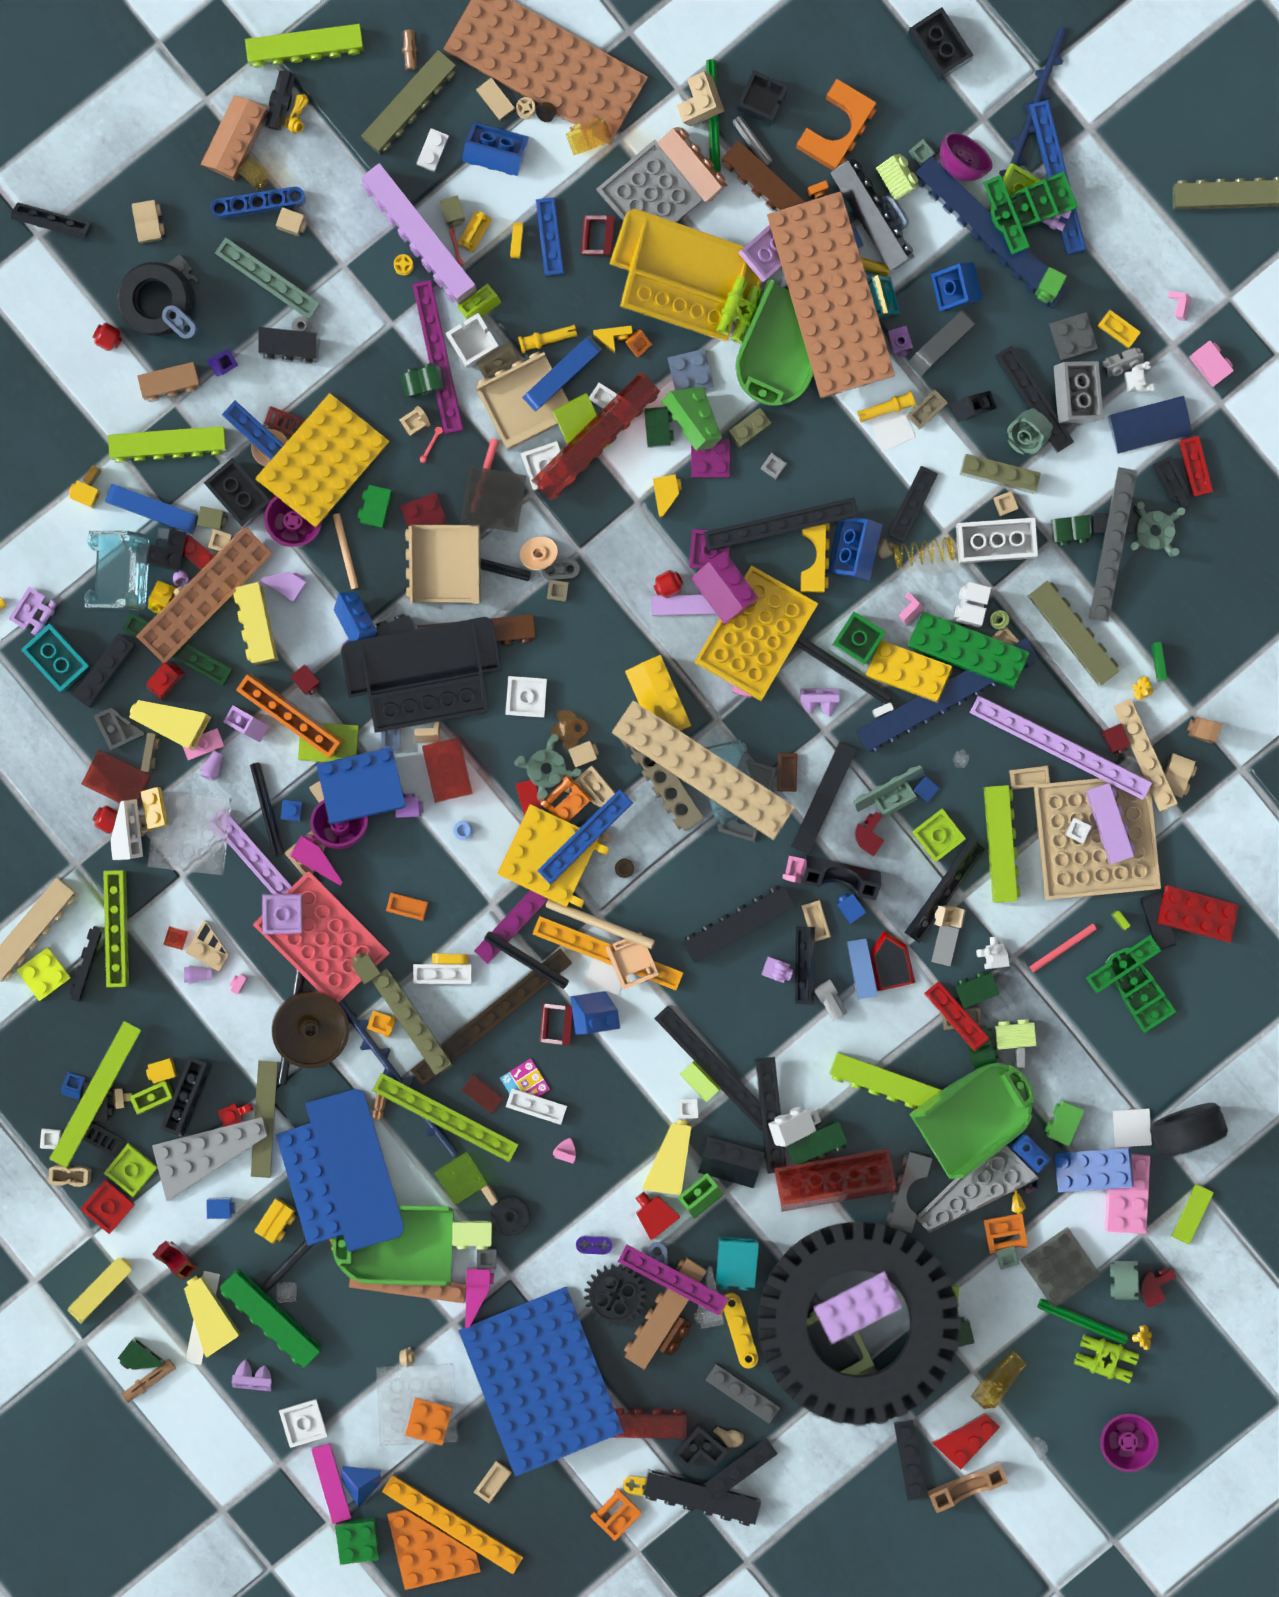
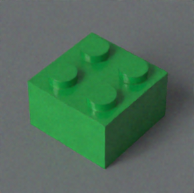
(858, 638)
(357, 1540)

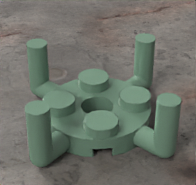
(1166, 526)
(554, 760)

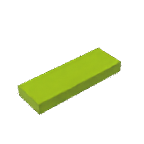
(1192, 1214)

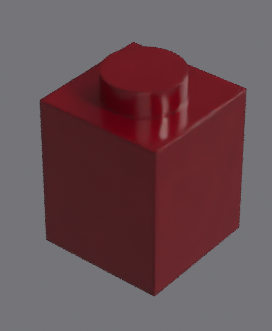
(306, 680)
(1116, 739)

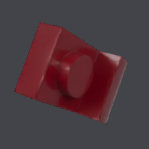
(865, 837)
(175, 1259)
(1150, 1286)

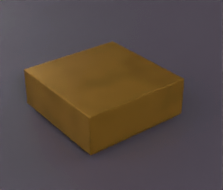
(92, 475)

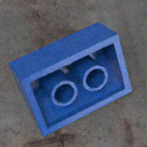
(495, 148)
(855, 548)

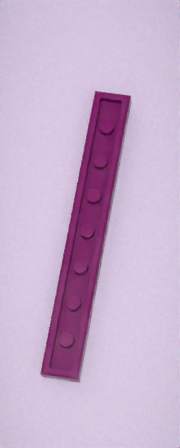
(438, 355)

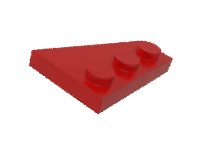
(967, 1440)

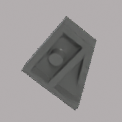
(116, 729)

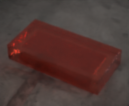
(482, 1094)

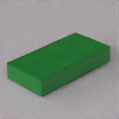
(1159, 663)

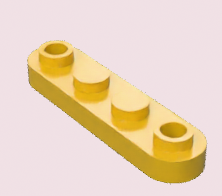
(740, 1331)

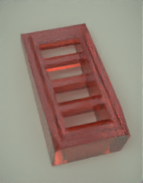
(266, 422)

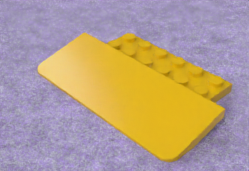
(678, 272)

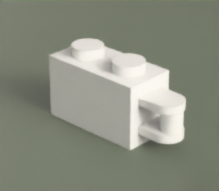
(794, 1126)

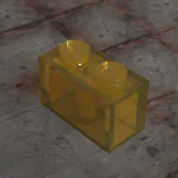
(588, 136)

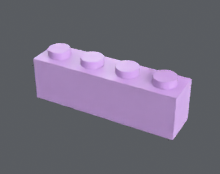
(1109, 823)

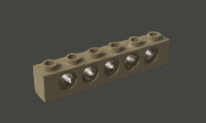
(681, 821)

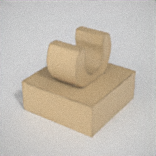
(119, 1098)

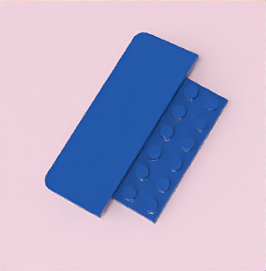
(340, 1174)

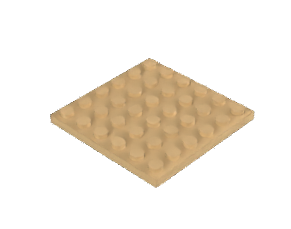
(1083, 869)

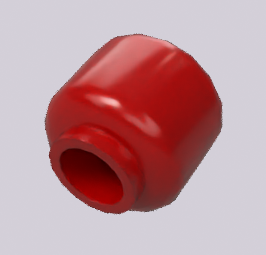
(107, 337)
(668, 584)
(105, 819)

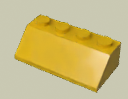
(657, 693)

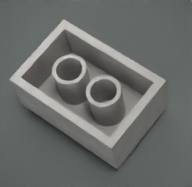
(1078, 392)

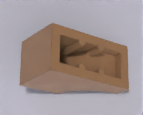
(1204, 729)

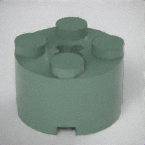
(1029, 432)
(1125, 1280)

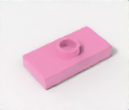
(207, 743)

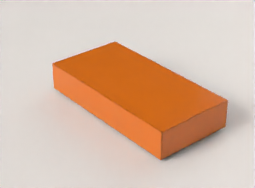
(407, 906)

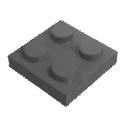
(1073, 336)

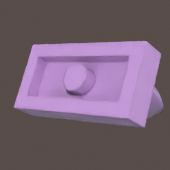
(827, 696)
(244, 1379)

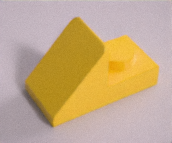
(607, 336)

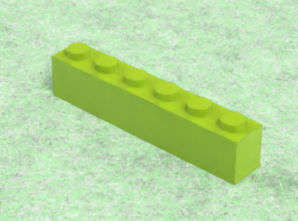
(304, 45)
(167, 443)
(1000, 844)
(116, 928)
(881, 1081)

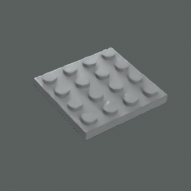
(650, 185)

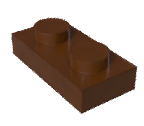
(675, 1335)

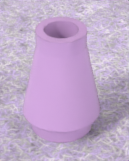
(212, 766)
(196, 974)

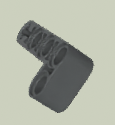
(942, 342)

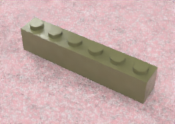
(409, 102)
(1225, 194)
(1073, 633)
(412, 1022)

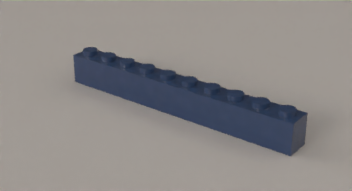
(978, 220)
(922, 709)

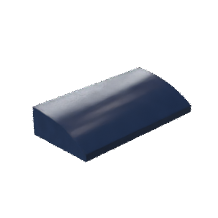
(1150, 424)

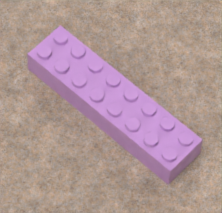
(418, 233)

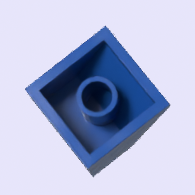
(956, 286)
(594, 1013)

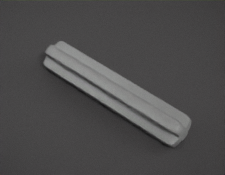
(751, 140)

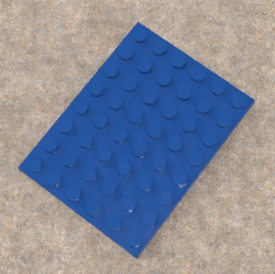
(540, 1381)

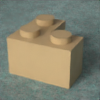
(704, 102)

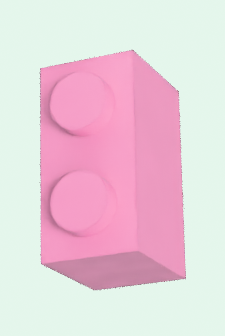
(1211, 363)

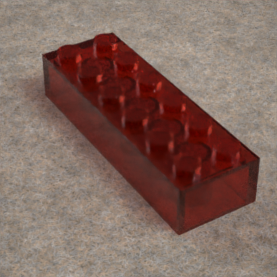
(835, 1180)

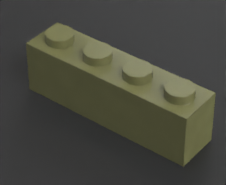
(1000, 473)

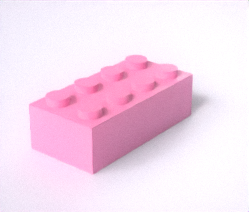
(1128, 1207)

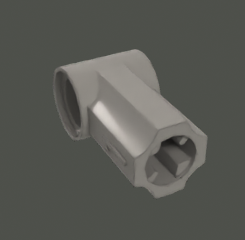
(829, 997)

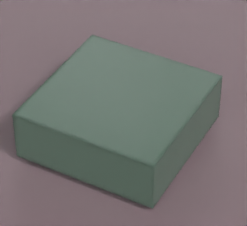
(921, 152)
(1007, 1257)

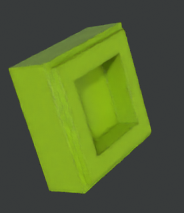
(1120, 919)

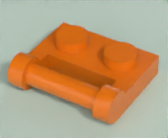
(571, 804)
(1003, 1227)
(621, 1519)

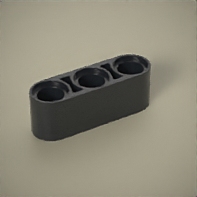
(1160, 933)

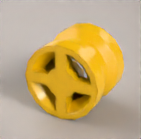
(401, 262)

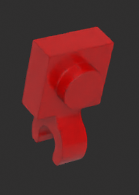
(233, 1114)

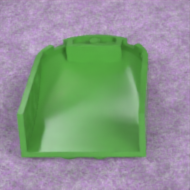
(773, 355)
(975, 1117)
(414, 1259)

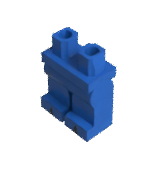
(1031, 1153)

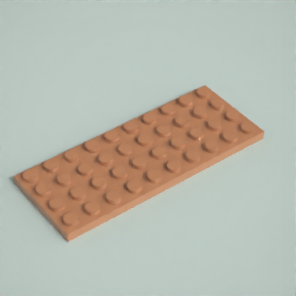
(545, 63)
(830, 295)

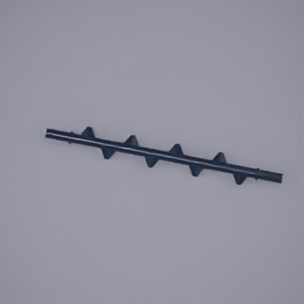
(1041, 93)
(382, 1055)

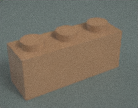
(169, 382)

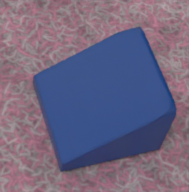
(926, 789)
(73, 1085)

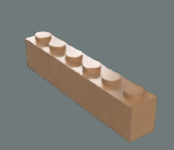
(661, 1318)

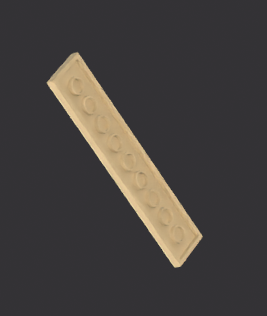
(703, 770)

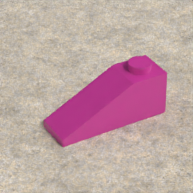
(311, 855)
(477, 1287)

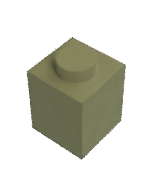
(452, 211)
(212, 518)
(365, 967)

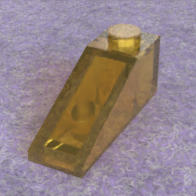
(998, 1381)

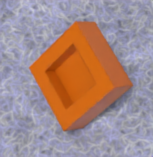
(818, 190)
(638, 343)

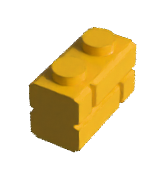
(275, 1220)

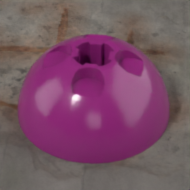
(964, 157)
(277, 521)
(332, 835)
(1137, 1449)

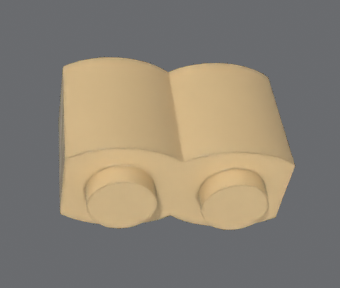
(147, 222)
(1178, 774)
(75, 1176)

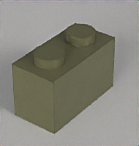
(749, 428)

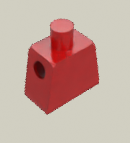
(165, 679)
(655, 1214)

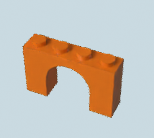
(831, 152)

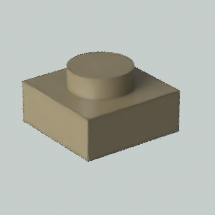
(557, 590)

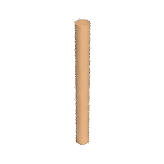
(345, 551)

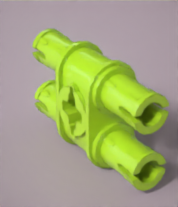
(739, 310)
(1103, 1349)

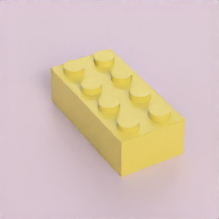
(257, 624)

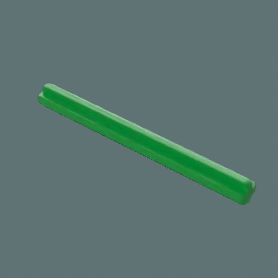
(713, 123)

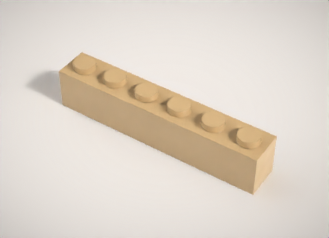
(33, 925)

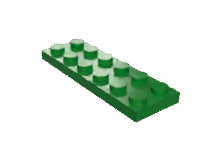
(968, 649)

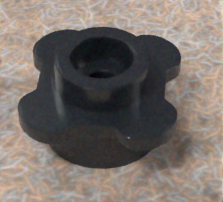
(1033, 1186)

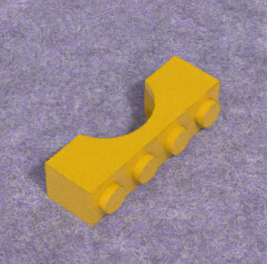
(814, 579)

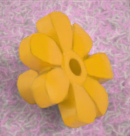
(1143, 688)
(1143, 1337)

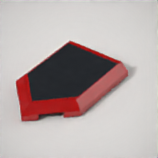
(891, 963)

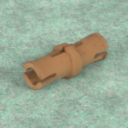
(410, 50)

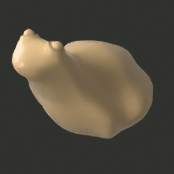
(731, 1438)

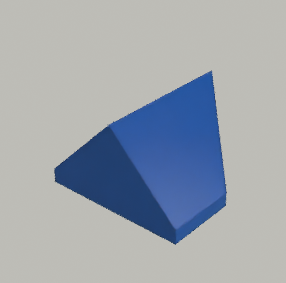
(360, 1482)

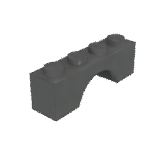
(915, 1167)

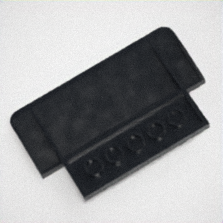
(423, 672)

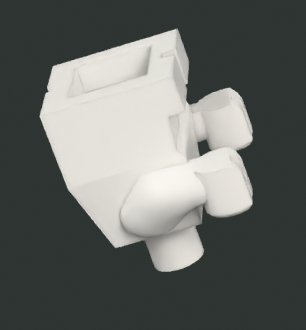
(1136, 380)
(995, 955)

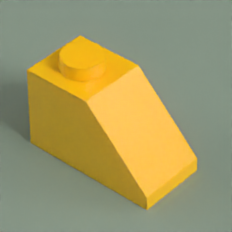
(666, 492)

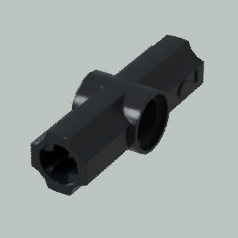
(280, 100)

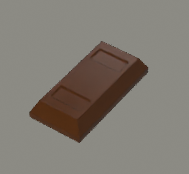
(787, 772)

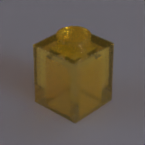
(253, 173)

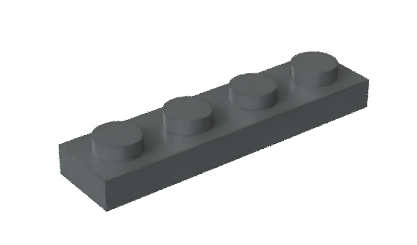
(742, 1393)

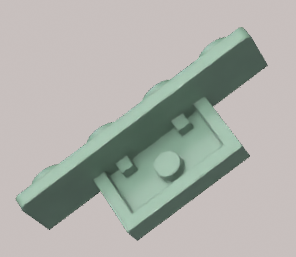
(893, 794)

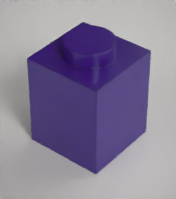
(222, 362)

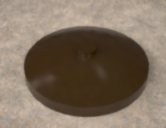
(310, 1029)

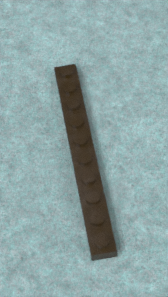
(494, 1014)

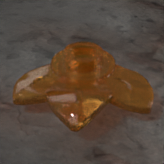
(566, 728)

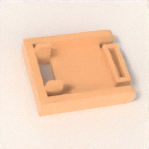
(630, 958)

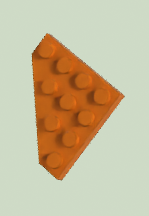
(428, 1553)

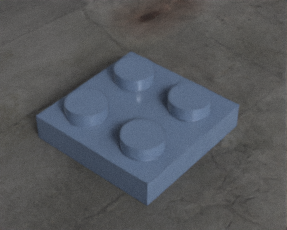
(690, 370)

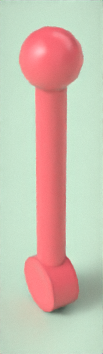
(452, 233)
(438, 431)

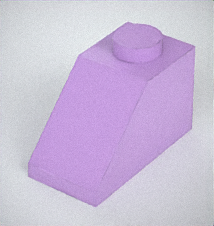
(287, 584)
(246, 723)

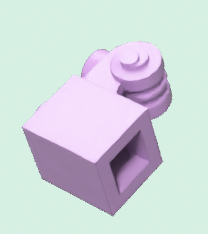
(777, 970)

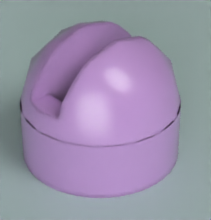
(180, 578)

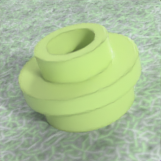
(994, 619)

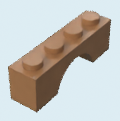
(967, 1485)

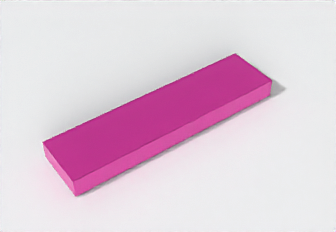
(331, 1483)

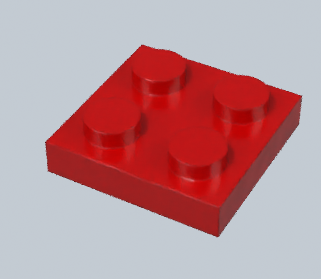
(107, 1206)

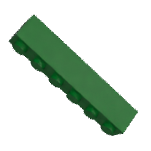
(270, 1317)

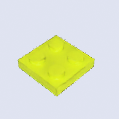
(43, 974)

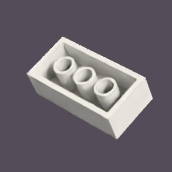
(996, 540)

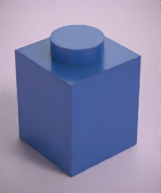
(850, 907)
(220, 1208)

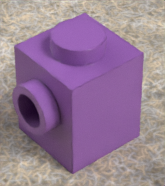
(900, 341)
(413, 807)

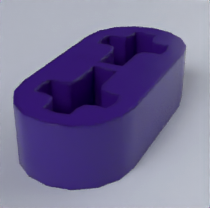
(593, 1249)

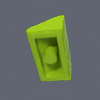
(480, 302)

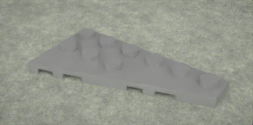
(193, 1157)
(987, 1183)

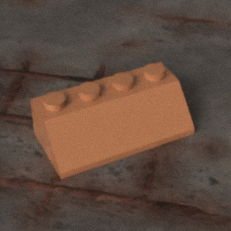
(235, 137)

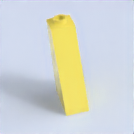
(172, 722)
(669, 1165)
(100, 1289)
(210, 1317)

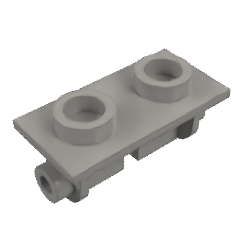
(1116, 366)

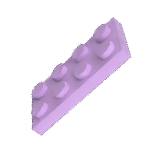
(857, 1307)

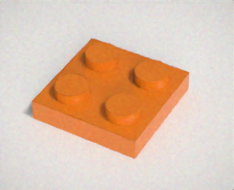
(428, 1421)

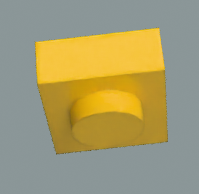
(160, 596)

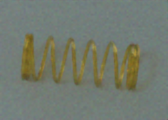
(899, 561)

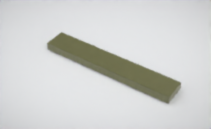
(265, 1107)

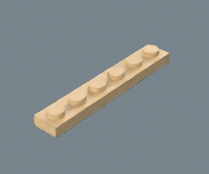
(1145, 755)

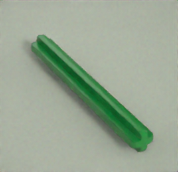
(1083, 1321)

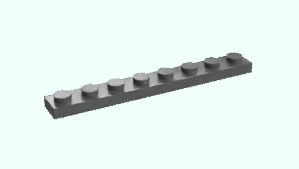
(1113, 544)

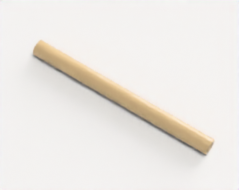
(601, 924)

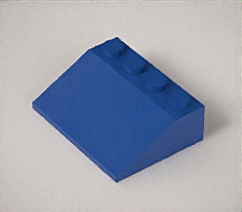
(360, 785)

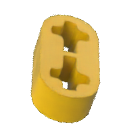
(516, 243)
(443, 958)
(637, 1480)

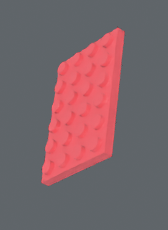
(327, 940)

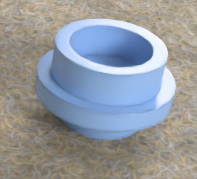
(463, 830)

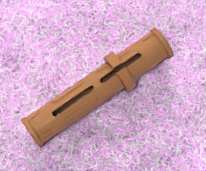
(142, 1385)

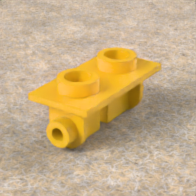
(474, 231)

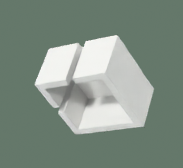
(472, 342)
(971, 609)

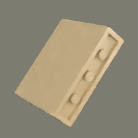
(507, 409)
(443, 563)

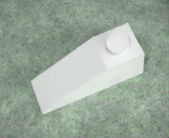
(126, 833)

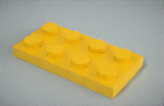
(909, 671)

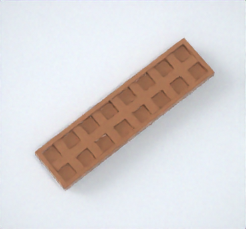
(204, 594)

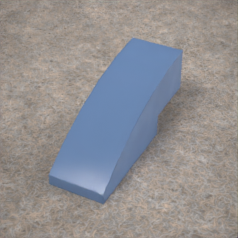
(862, 969)

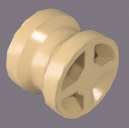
(523, 105)

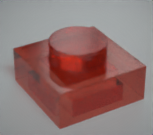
(175, 938)

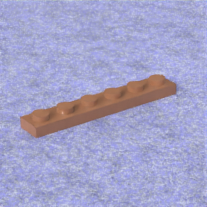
(455, 1293)

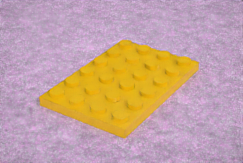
(322, 460)
(760, 639)

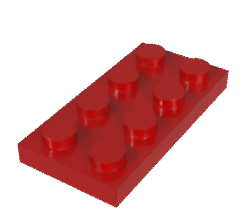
(1198, 914)

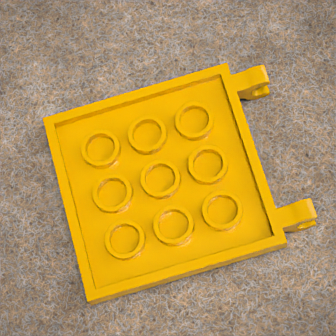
(533, 845)

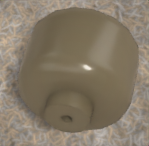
(884, 548)

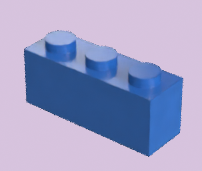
(354, 616)

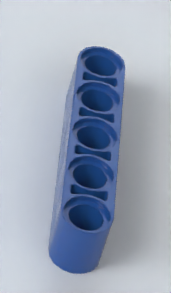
(248, 200)
(562, 373)
(152, 509)

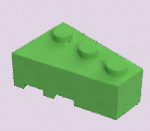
(695, 416)

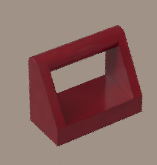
(609, 220)
(566, 1028)

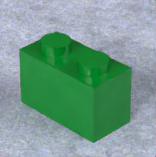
(375, 506)

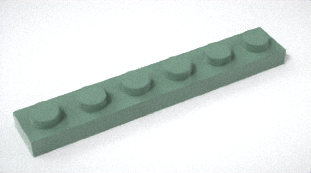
(267, 278)

